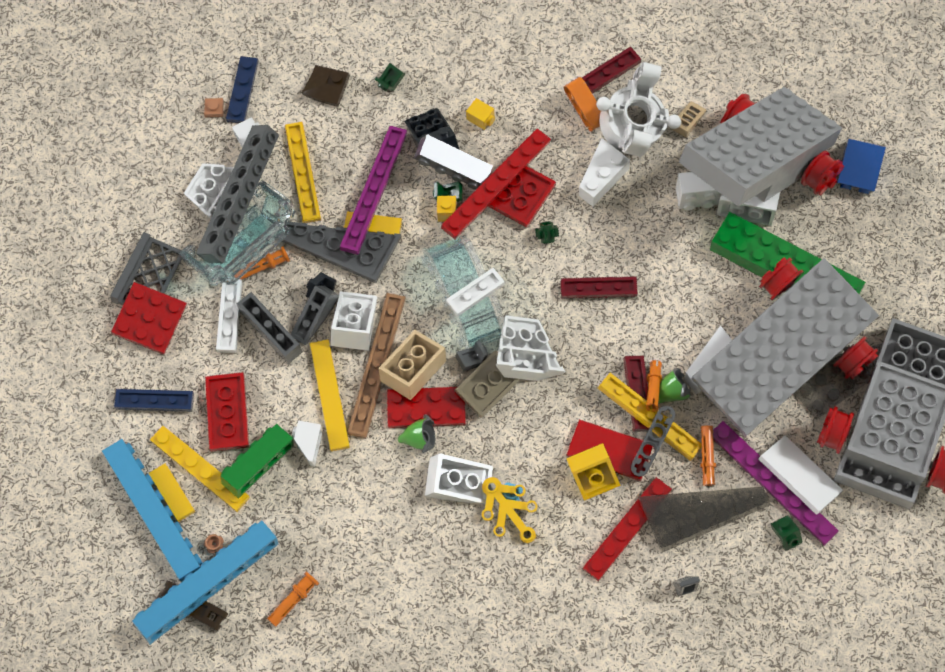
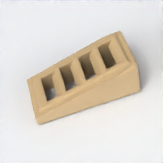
(683, 130)

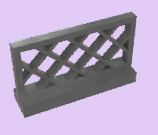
(134, 264)

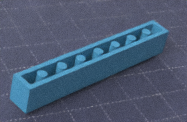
(151, 509)
(205, 582)

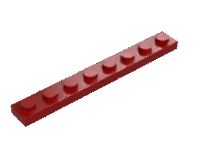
(495, 183)

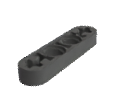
(651, 440)

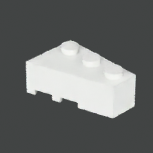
(603, 172)
(712, 348)

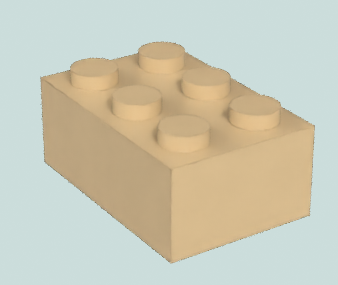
(412, 364)

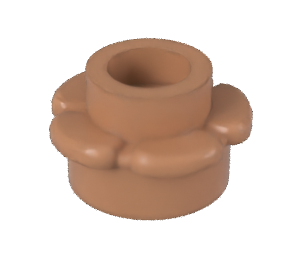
(209, 541)

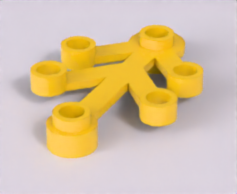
(506, 507)

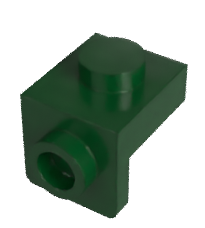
(390, 78)
(451, 189)
(787, 532)

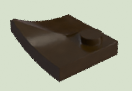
(326, 85)

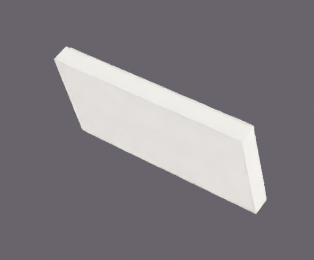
(800, 474)

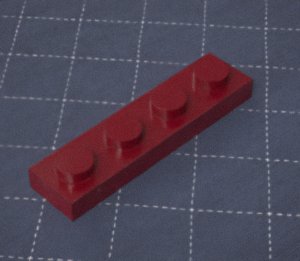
(611, 69)
(599, 287)
(637, 381)

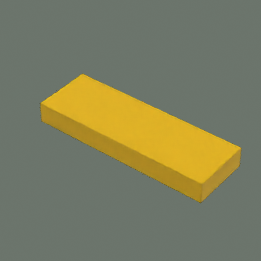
(384, 224)
(171, 492)

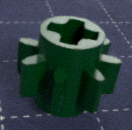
(547, 232)

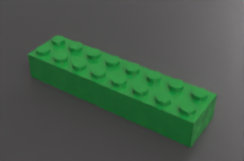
(761, 250)

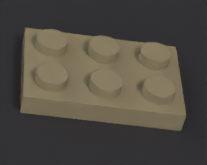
(485, 386)

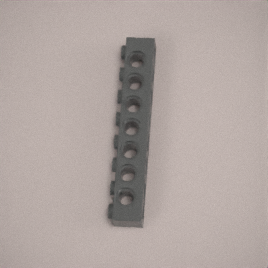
(237, 194)

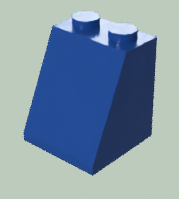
(861, 166)

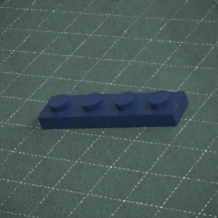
(242, 89)
(154, 400)

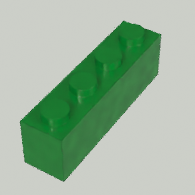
(257, 460)

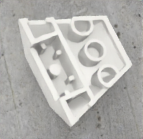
(208, 186)
(526, 351)

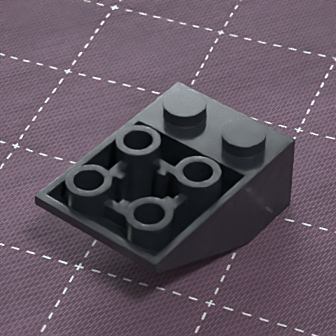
(431, 124)

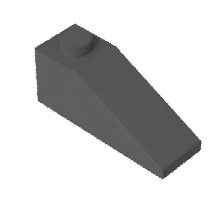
(314, 313)

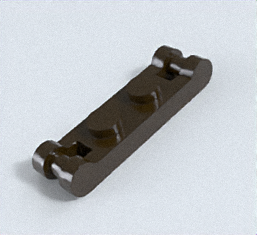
(202, 612)

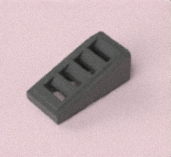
(686, 585)

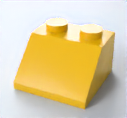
(593, 472)

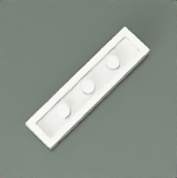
(229, 317)

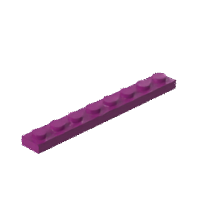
(373, 190)
(750, 462)

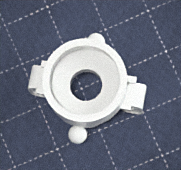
(620, 129)

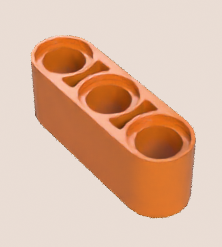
(583, 102)

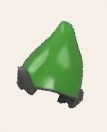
(673, 387)
(416, 432)

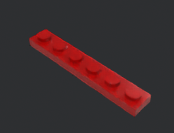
(622, 533)

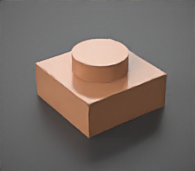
(214, 107)

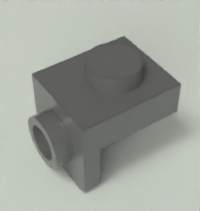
(472, 357)

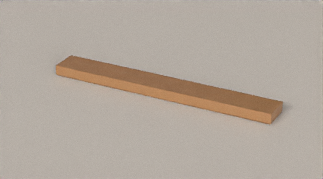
(379, 353)

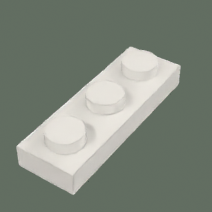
(475, 292)

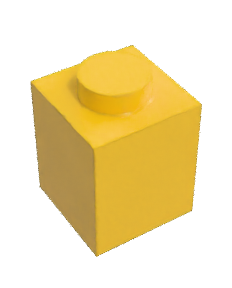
(480, 114)
(445, 207)

